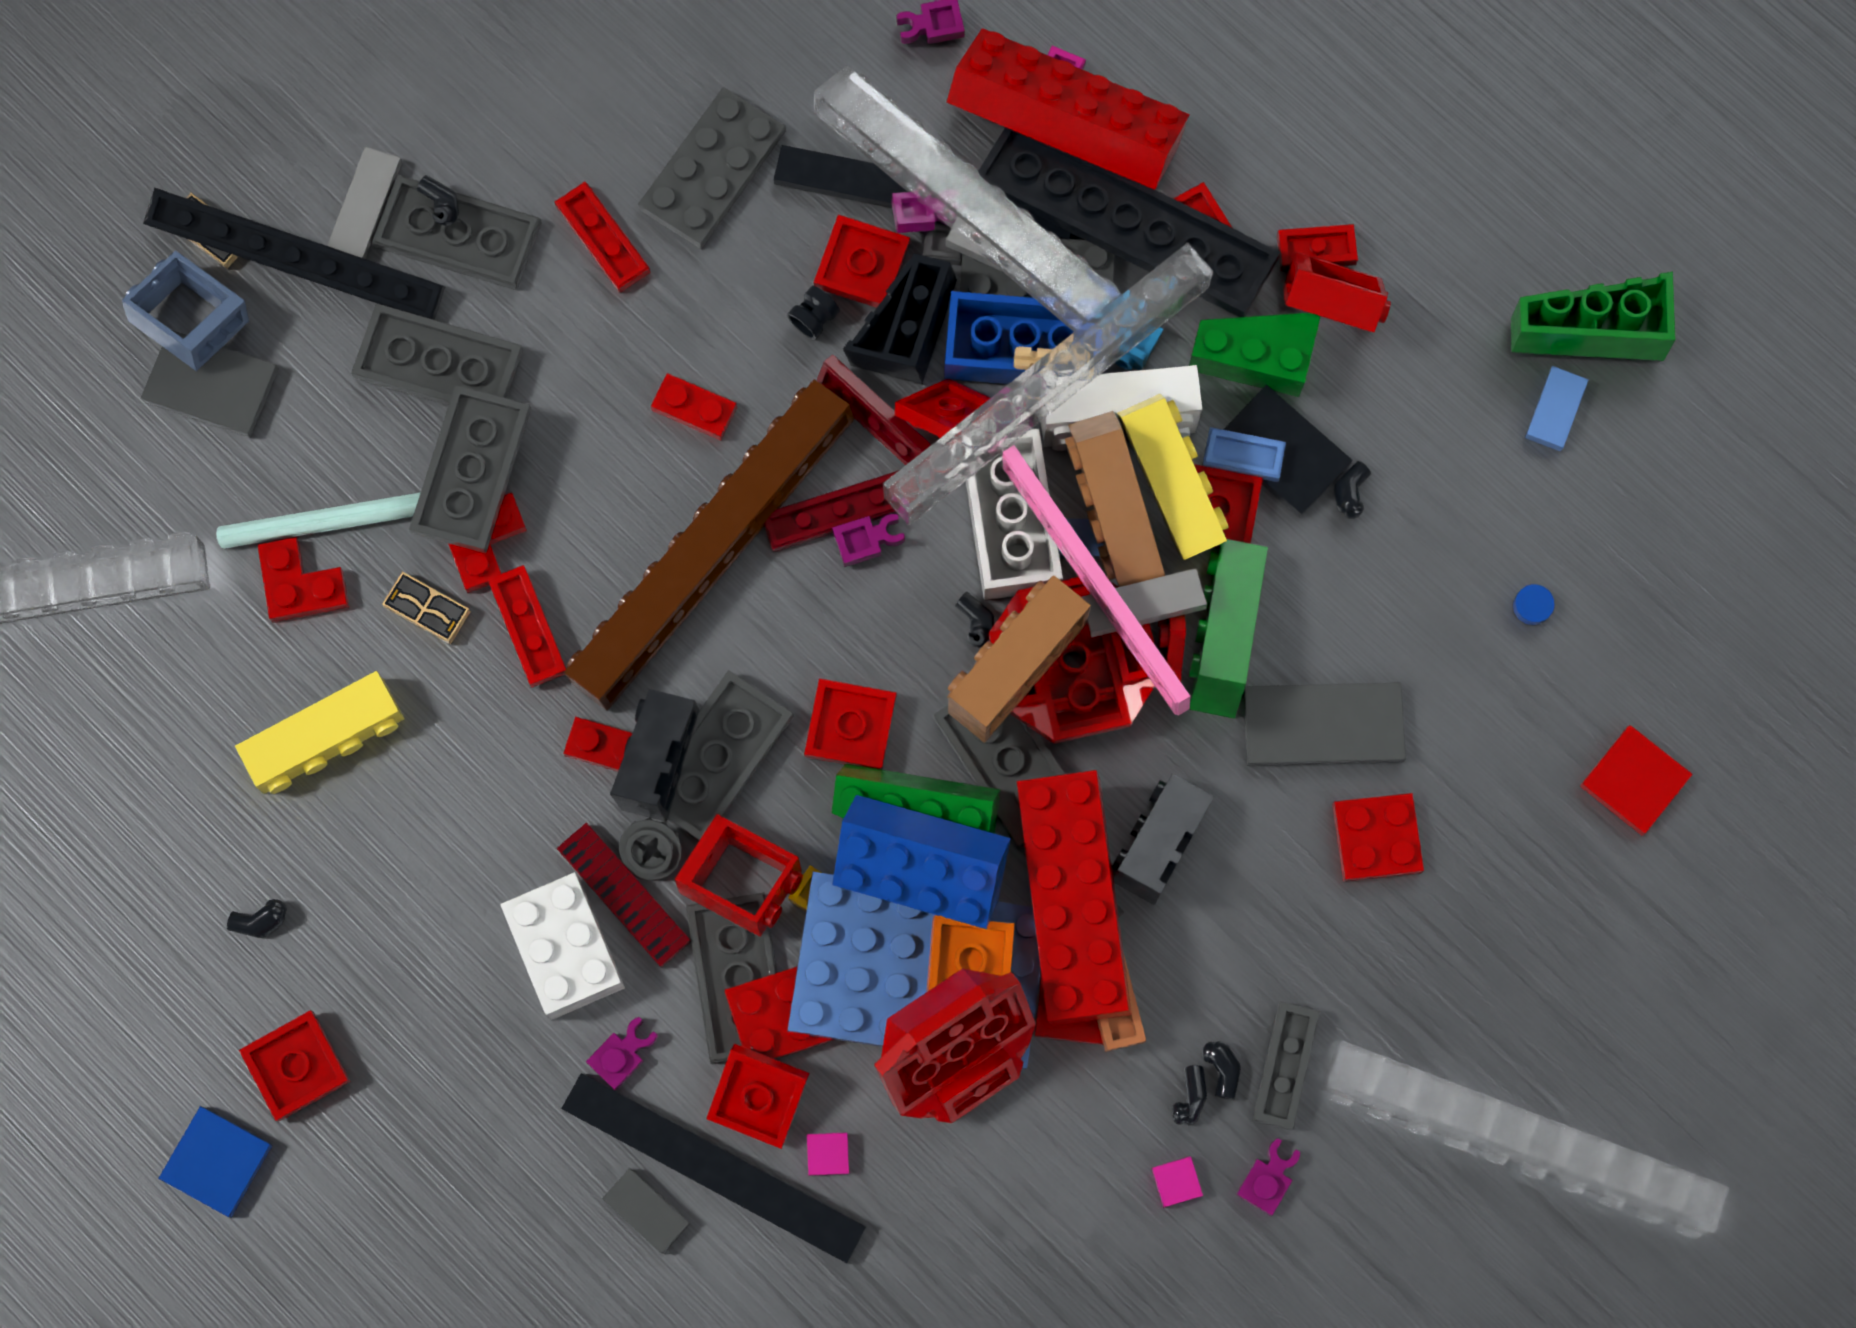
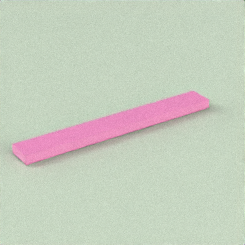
(1096, 581)

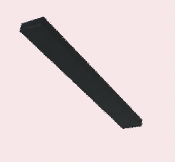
(850, 180)
(293, 254)
(714, 1168)

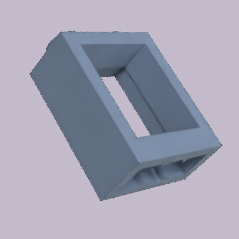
(205, 338)

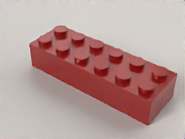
(1067, 108)
(1073, 898)

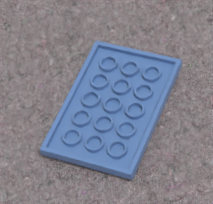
(872, 959)

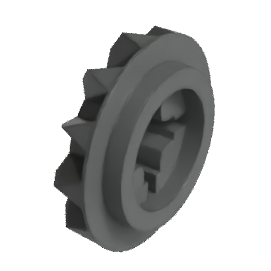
(633, 850)

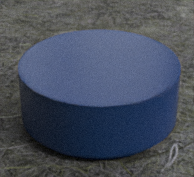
(1533, 604)

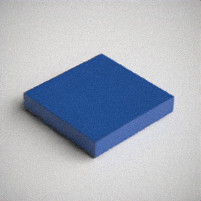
(215, 1162)

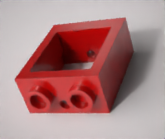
(1336, 292)
(707, 854)

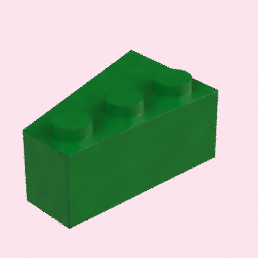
(1257, 350)

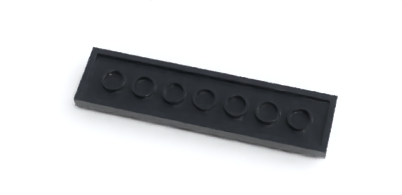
(1127, 217)

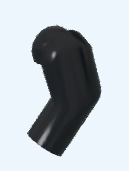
(444, 200)
(1347, 490)
(980, 619)
(261, 923)
(1226, 1064)
(1196, 1097)

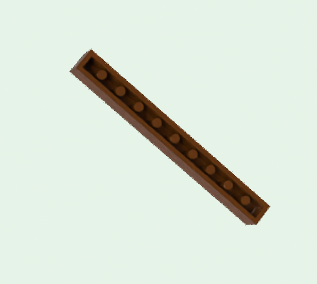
(709, 544)

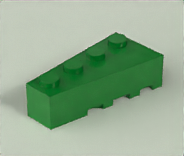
(1600, 321)
(1228, 628)
(939, 798)

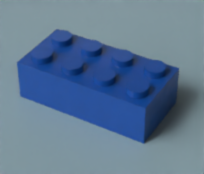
(988, 330)
(920, 861)

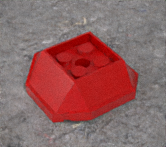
(1087, 699)
(956, 1045)

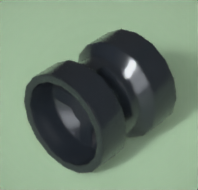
(813, 312)

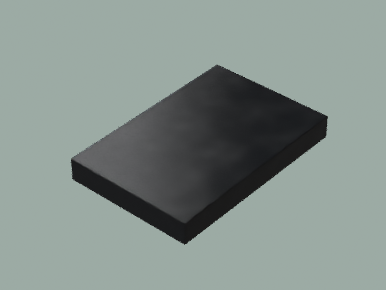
(1309, 457)

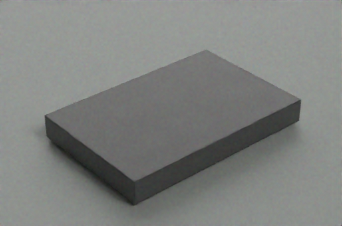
(222, 393)

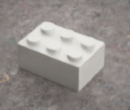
(562, 946)

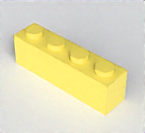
(1172, 475)
(320, 733)

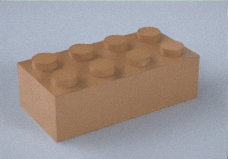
(1118, 506)
(1017, 658)

